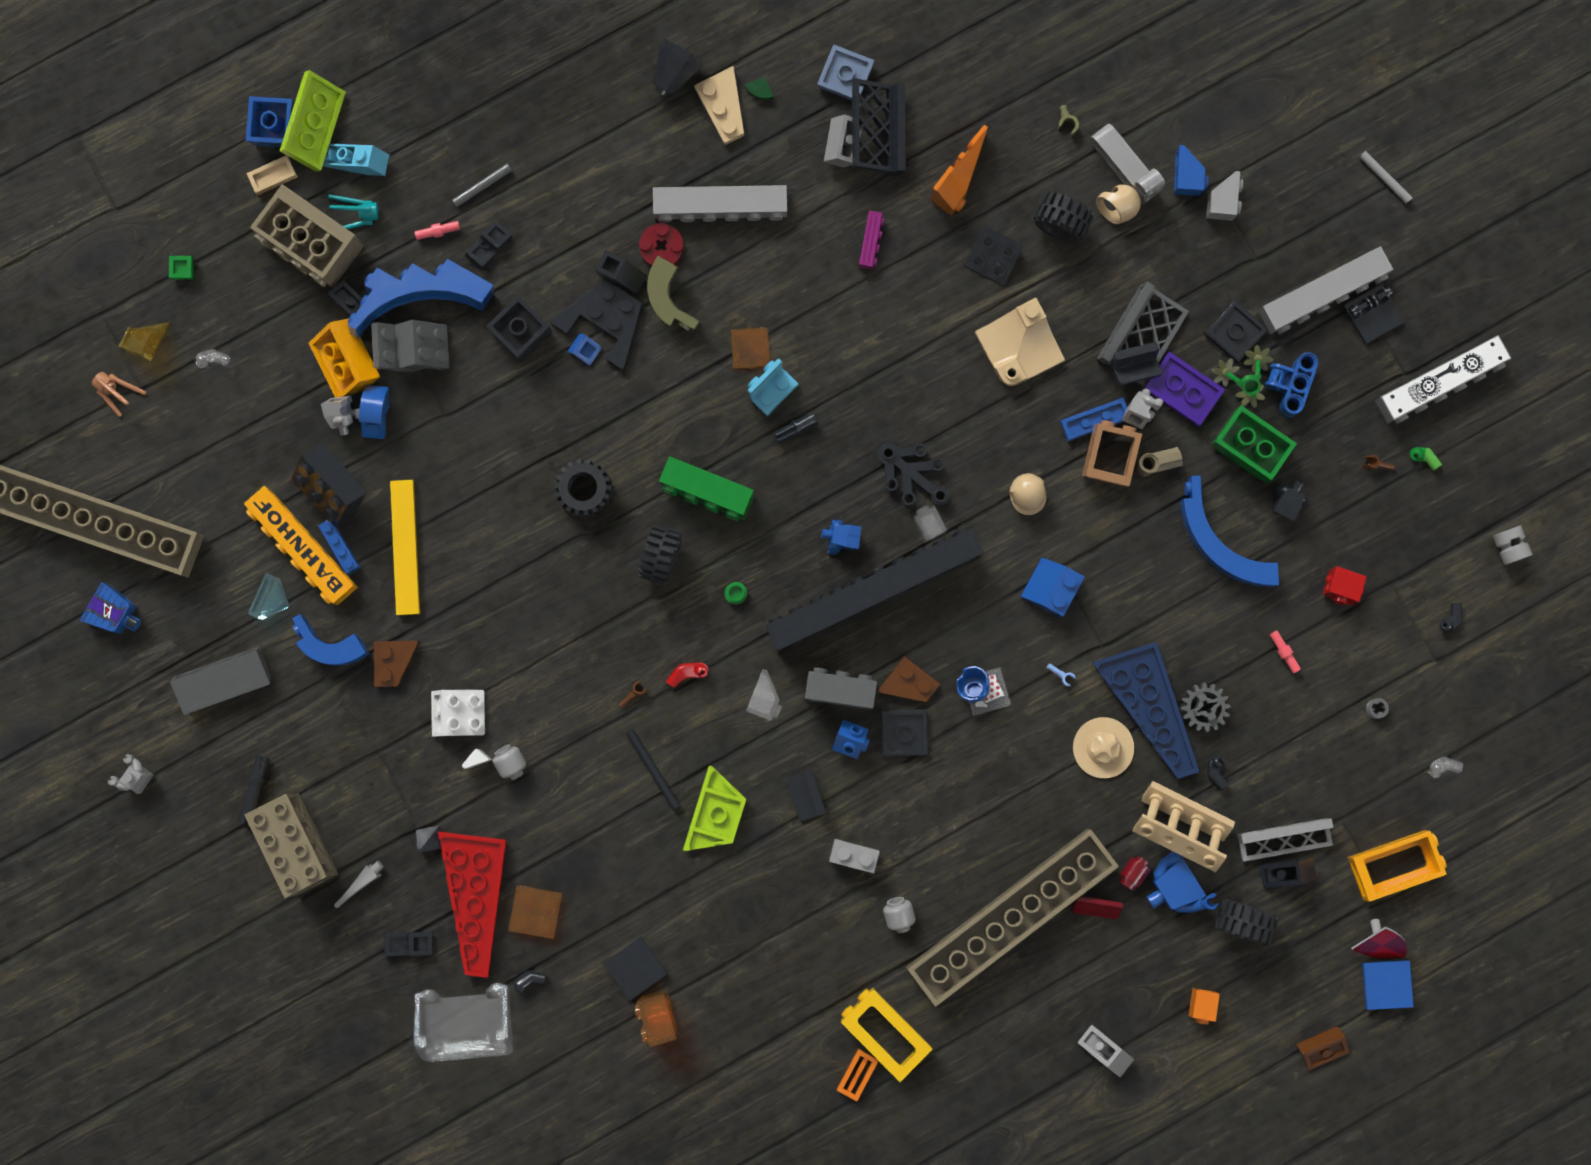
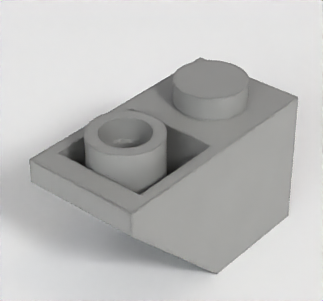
(1223, 200)

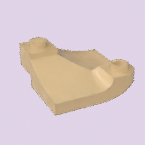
(1020, 343)

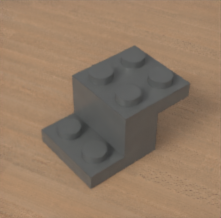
(410, 346)

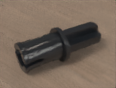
(796, 427)

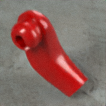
(687, 670)

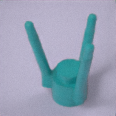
(367, 210)

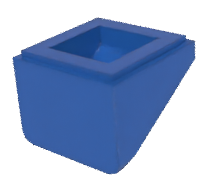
(584, 349)

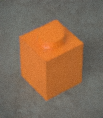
(1203, 1005)

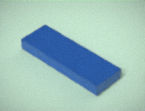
(1083, 423)

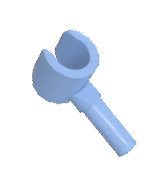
(1061, 674)

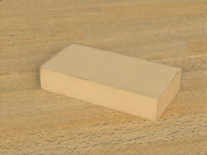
(272, 175)

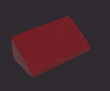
(1097, 907)

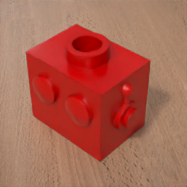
(1344, 586)

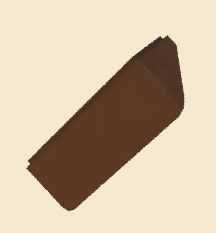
(1323, 1048)

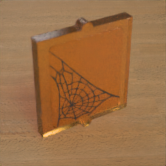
(750, 348)

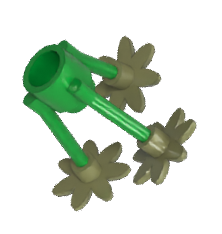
(1249, 383)

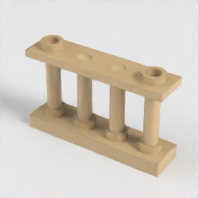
(1191, 813)

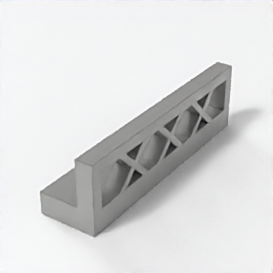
(1287, 830)

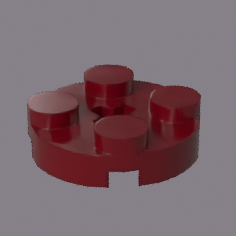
(662, 233)

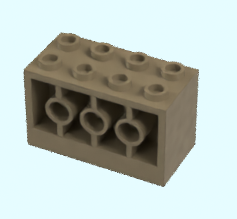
(306, 237)
(291, 844)

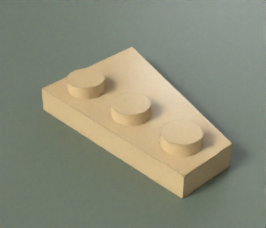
(722, 104)

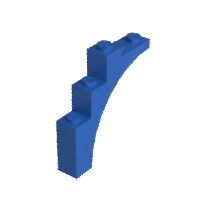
(416, 284)

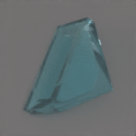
(269, 598)

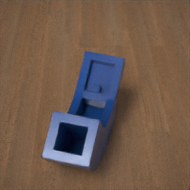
(342, 653)

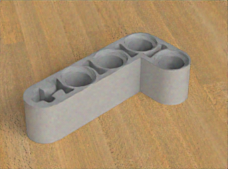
(1126, 163)

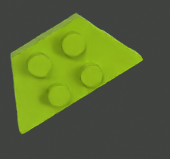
(715, 814)

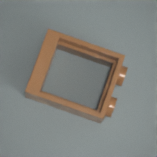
(1127, 431)

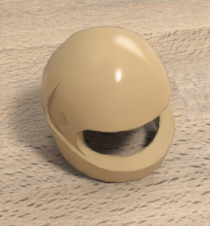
(1125, 200)
(1028, 493)

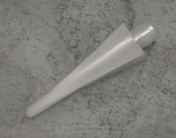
(368, 875)

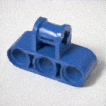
(1283, 378)

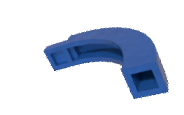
(1213, 550)

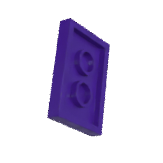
(1184, 389)

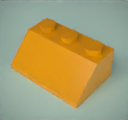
(343, 359)

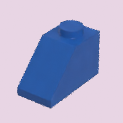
(1189, 174)

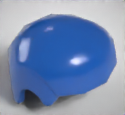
(973, 684)

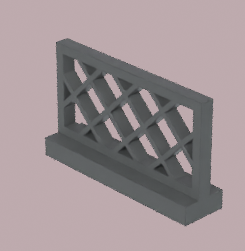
(1130, 319)

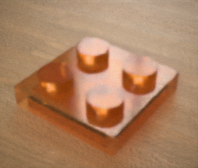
(535, 911)

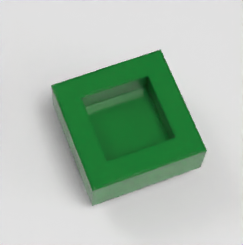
(181, 267)

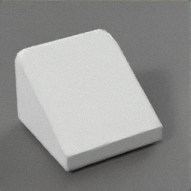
(476, 758)

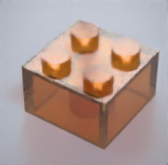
(657, 1018)

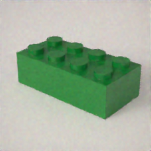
(706, 488)

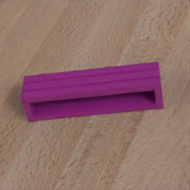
(870, 240)

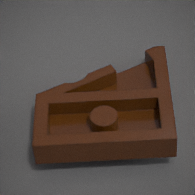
(391, 661)

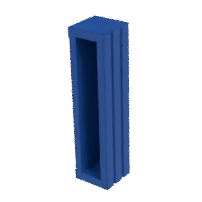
(339, 547)

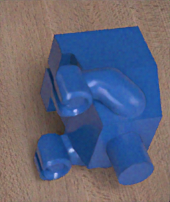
(841, 537)

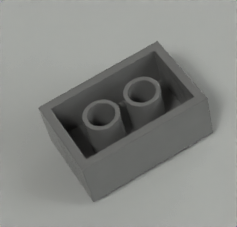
(841, 689)

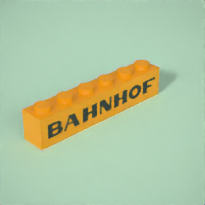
(300, 545)

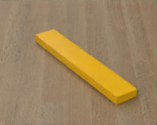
(405, 547)

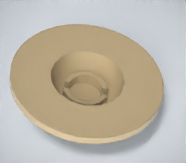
(1103, 747)

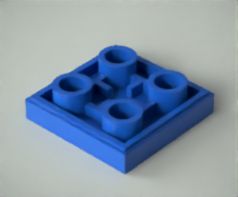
(1387, 985)

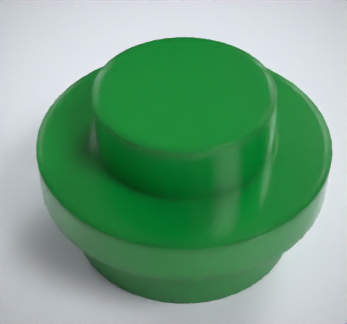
(735, 593)

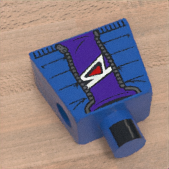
(111, 610)

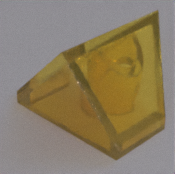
(144, 340)

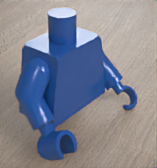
(1178, 887)

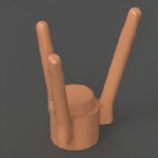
(106, 385)

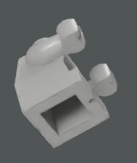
(1139, 411)
(339, 413)
(134, 778)

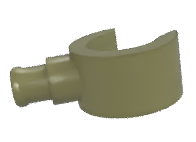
(1065, 116)

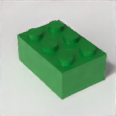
(1253, 444)

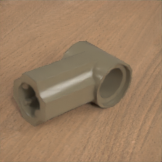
(1160, 461)

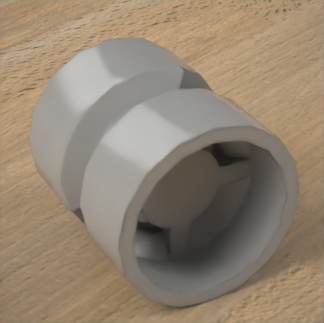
(1518, 551)

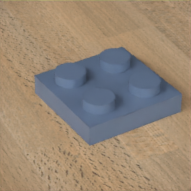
(841, 69)

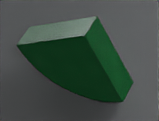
(760, 89)

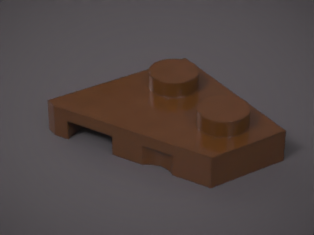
(909, 682)

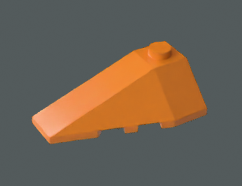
(953, 185)

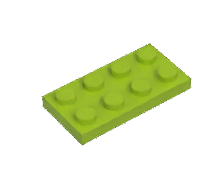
(312, 121)

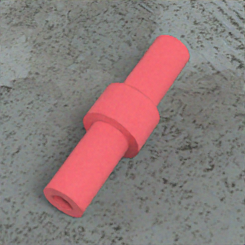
(437, 230)
(1285, 651)

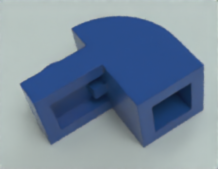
(372, 411)

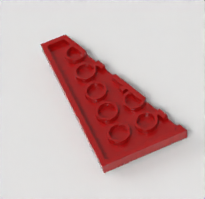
(474, 886)

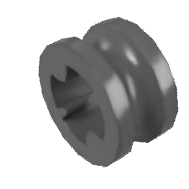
(1385, 708)

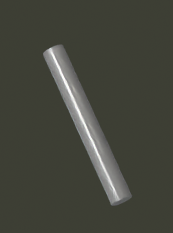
(1386, 178)

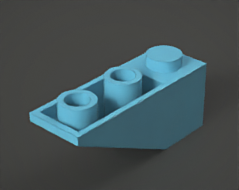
(357, 159)

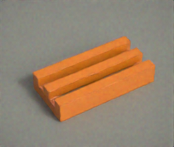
(864, 1081)

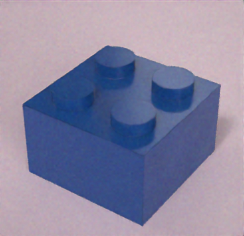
(268, 120)

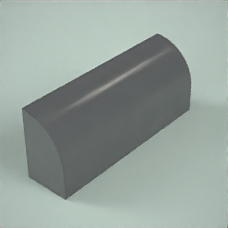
(221, 680)

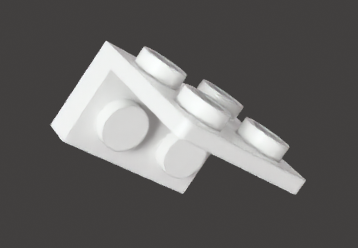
(457, 712)

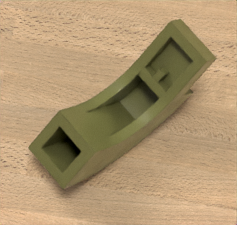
(659, 295)

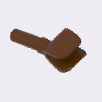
(1374, 463)
(632, 695)

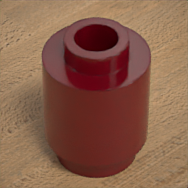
(1134, 873)

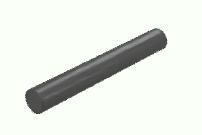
(492, 178)

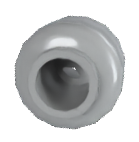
(509, 762)
(899, 914)

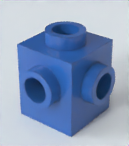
(851, 739)

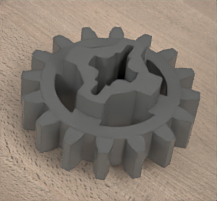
(1201, 698)

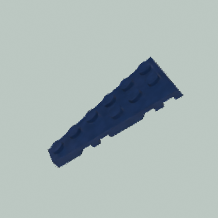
(1145, 692)

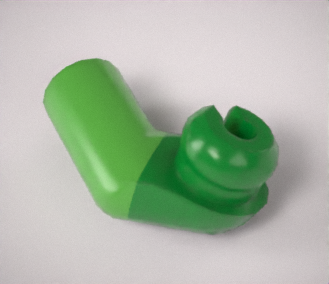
(1424, 454)

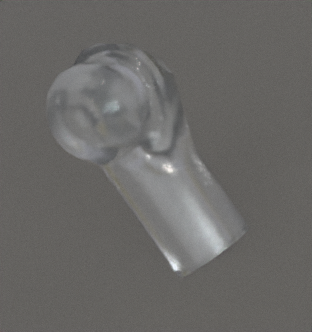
(211, 355)
(1443, 764)

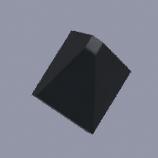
(428, 839)

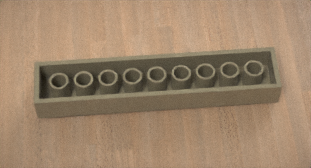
(98, 522)
(1012, 916)

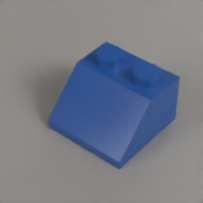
(1052, 587)

